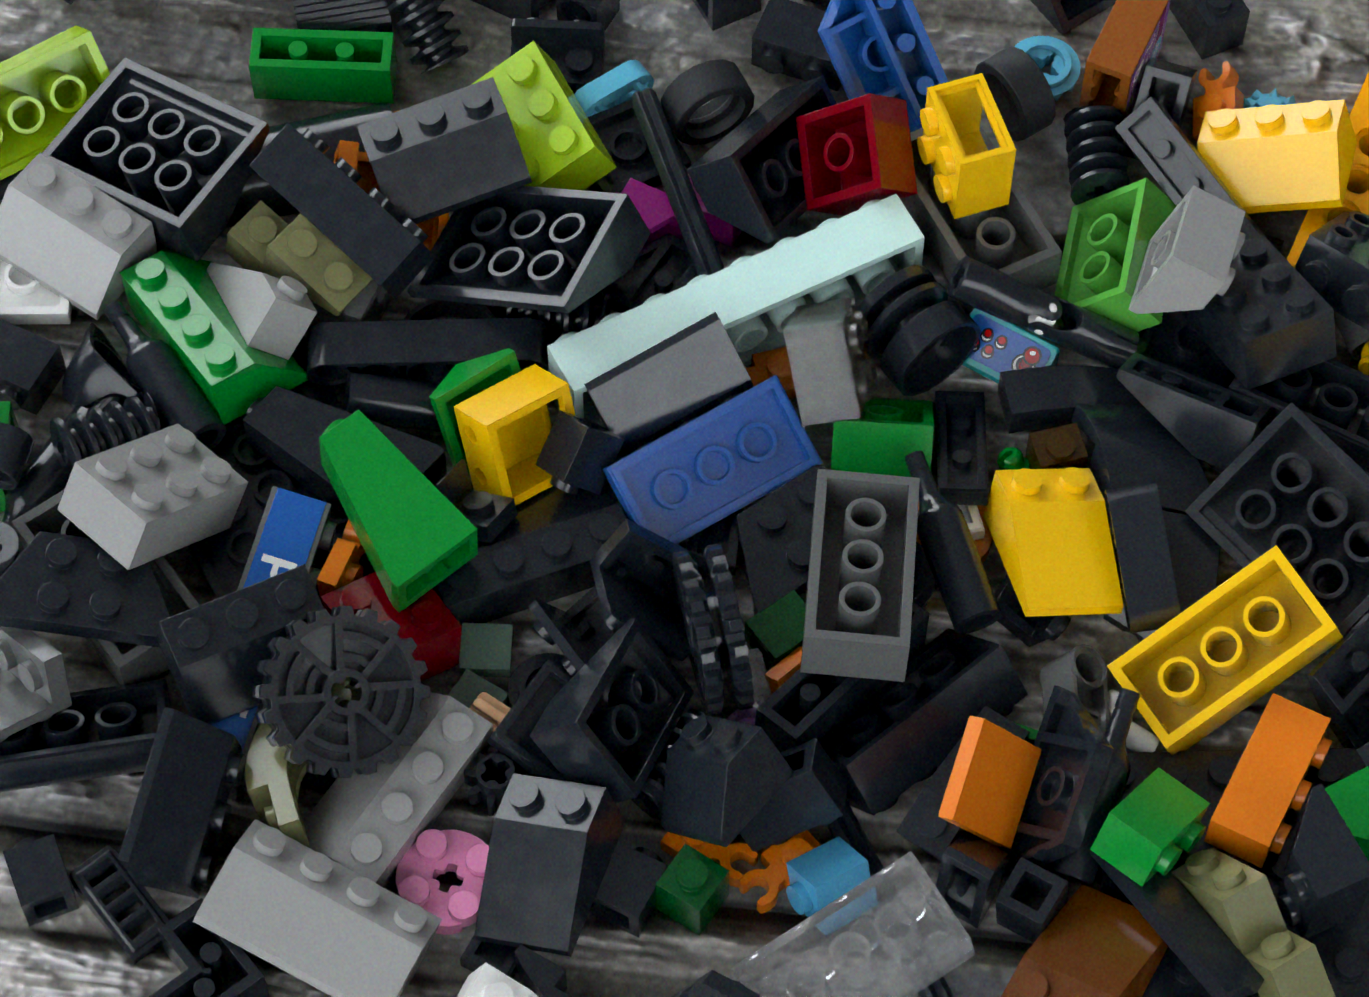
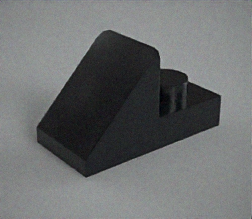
(484, 510)

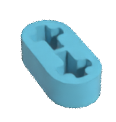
(614, 87)

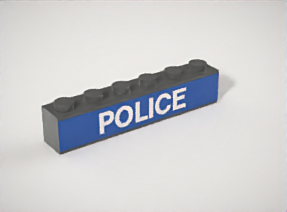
(288, 536)

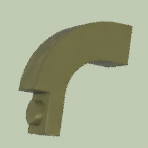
(276, 783)

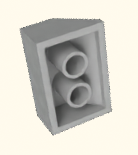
(71, 235)

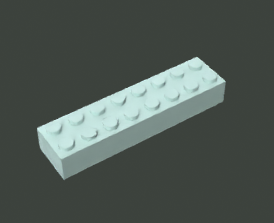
(751, 295)

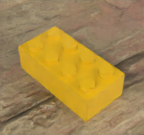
(1226, 651)

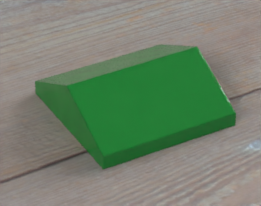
(464, 382)

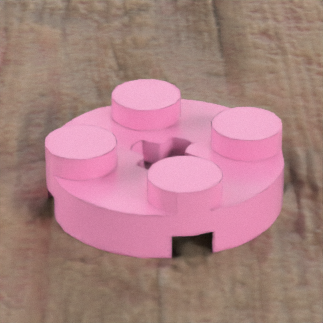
(436, 854)

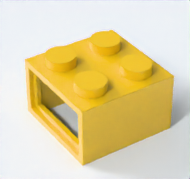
(964, 169)
(507, 430)

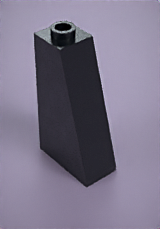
(288, 431)

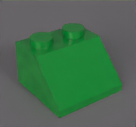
(884, 437)

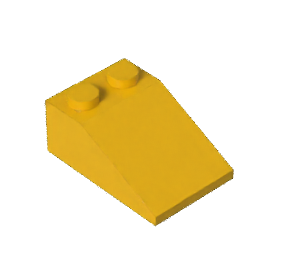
(1054, 541)

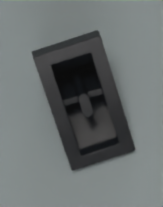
(971, 876)

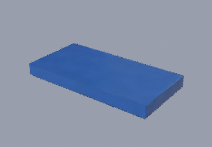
(714, 463)

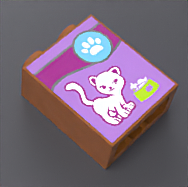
(1122, 51)

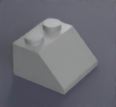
(1190, 256)

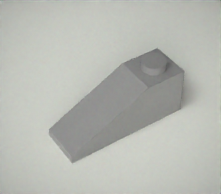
(265, 309)

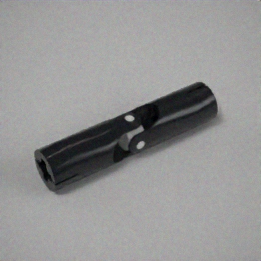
(1038, 311)

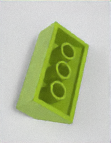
(44, 92)

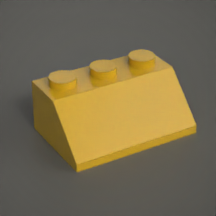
(1281, 154)

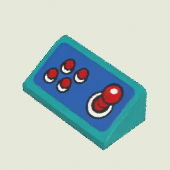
(1007, 348)

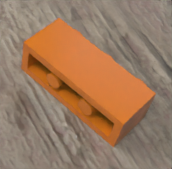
(1269, 781)

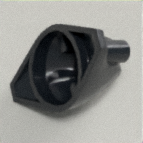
(97, 374)

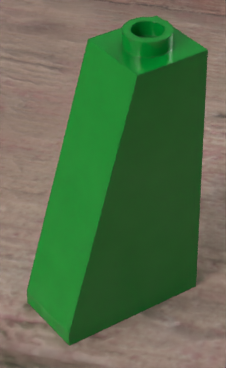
(397, 513)

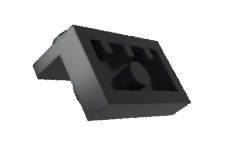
(572, 45)

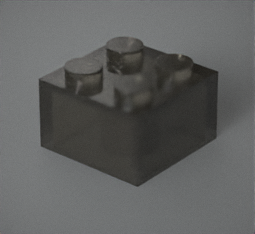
(830, 361)

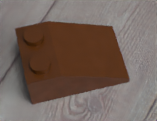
(1090, 951)

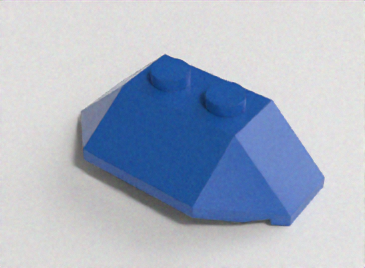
(882, 51)

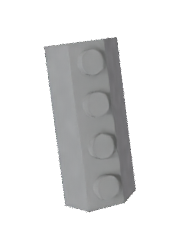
(378, 816)
(316, 917)

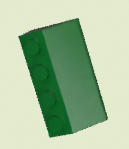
(184, 309)

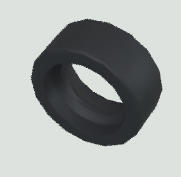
(698, 85)
(1019, 92)

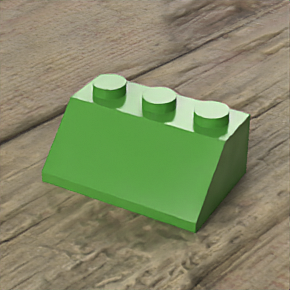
(1107, 251)

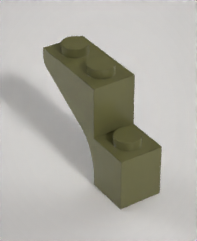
(296, 250)
(1248, 914)

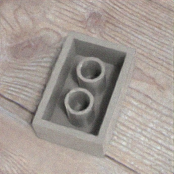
(152, 496)

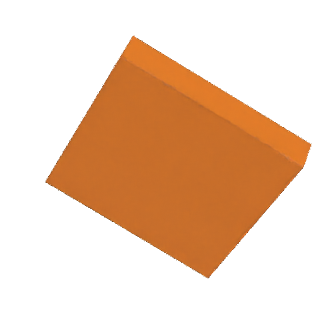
(989, 782)

